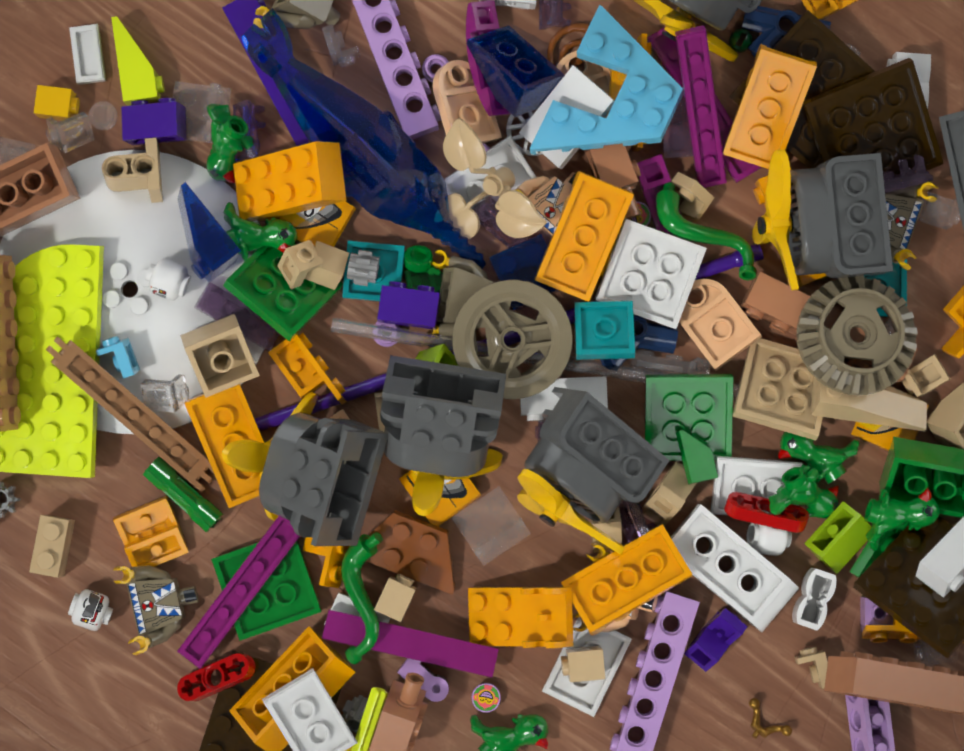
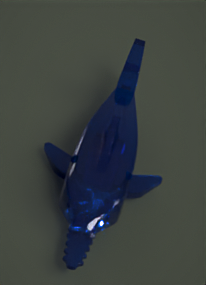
(378, 158)

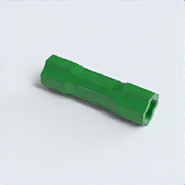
(186, 497)

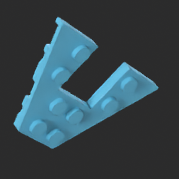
(640, 109)

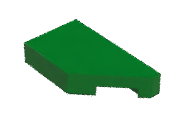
(430, 278)
(696, 458)

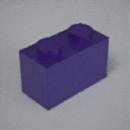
(156, 120)
(408, 306)

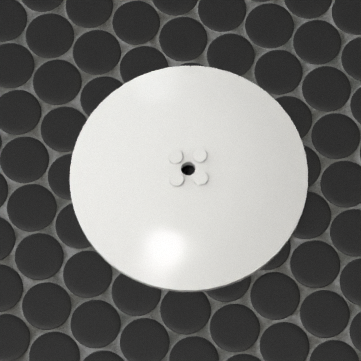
(134, 238)

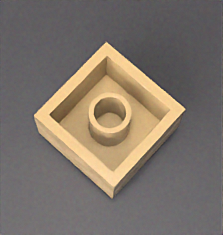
(219, 355)

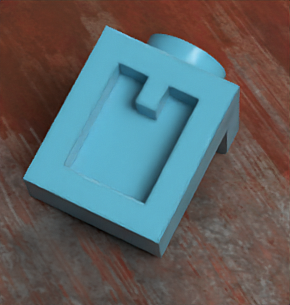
(124, 357)

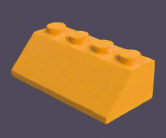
(302, 655)

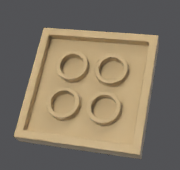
(777, 390)

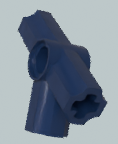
(767, 23)
(648, 337)

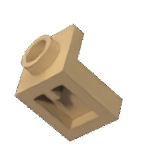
(695, 196)
(298, 261)
(819, 666)

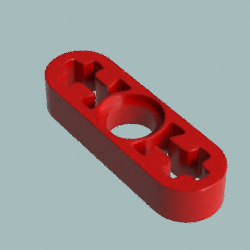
(750, 507)
(204, 676)

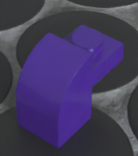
(715, 639)

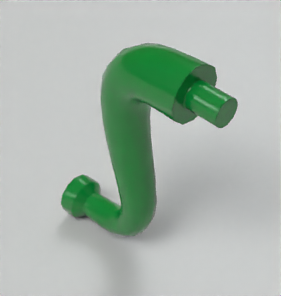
(668, 212)
(353, 583)

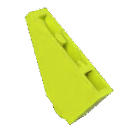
(136, 73)

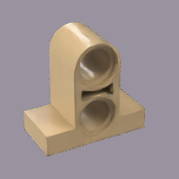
(130, 166)
(668, 496)

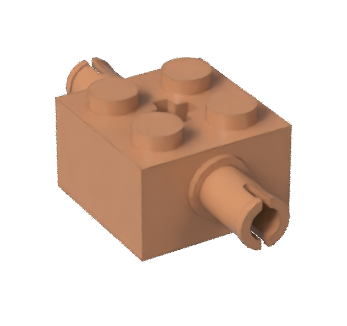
(615, 167)
(401, 716)

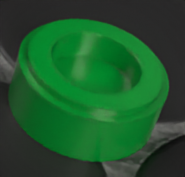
(418, 258)

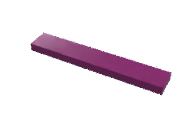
(667, 54)
(701, 106)
(239, 592)
(413, 644)

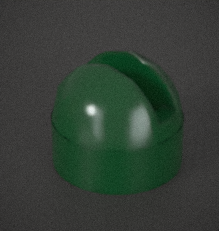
(735, 37)

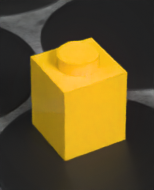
(55, 103)

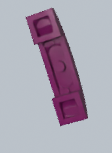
(480, 19)
(652, 179)

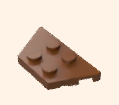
(415, 550)

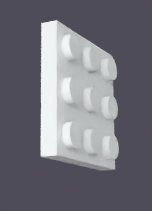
(651, 271)

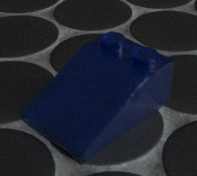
(514, 69)
(207, 242)

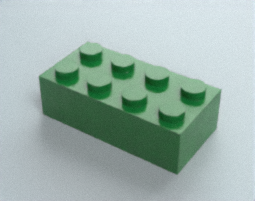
(921, 465)

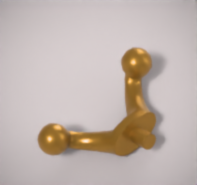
(754, 703)

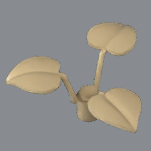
(516, 212)

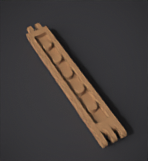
(131, 412)

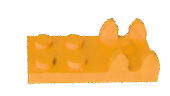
(769, 106)
(584, 236)
(218, 422)
(627, 580)
(521, 616)

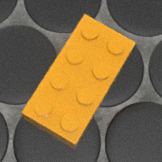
(290, 181)

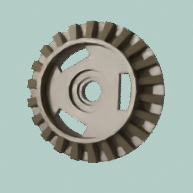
(548, 333)
(826, 348)

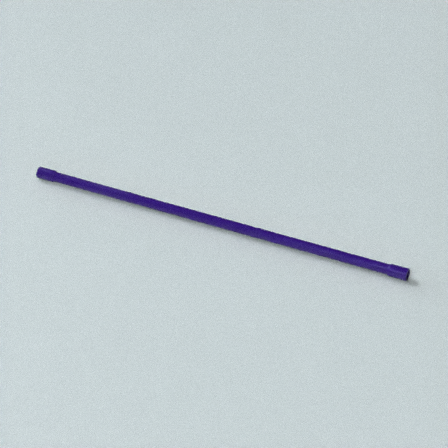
(377, 383)

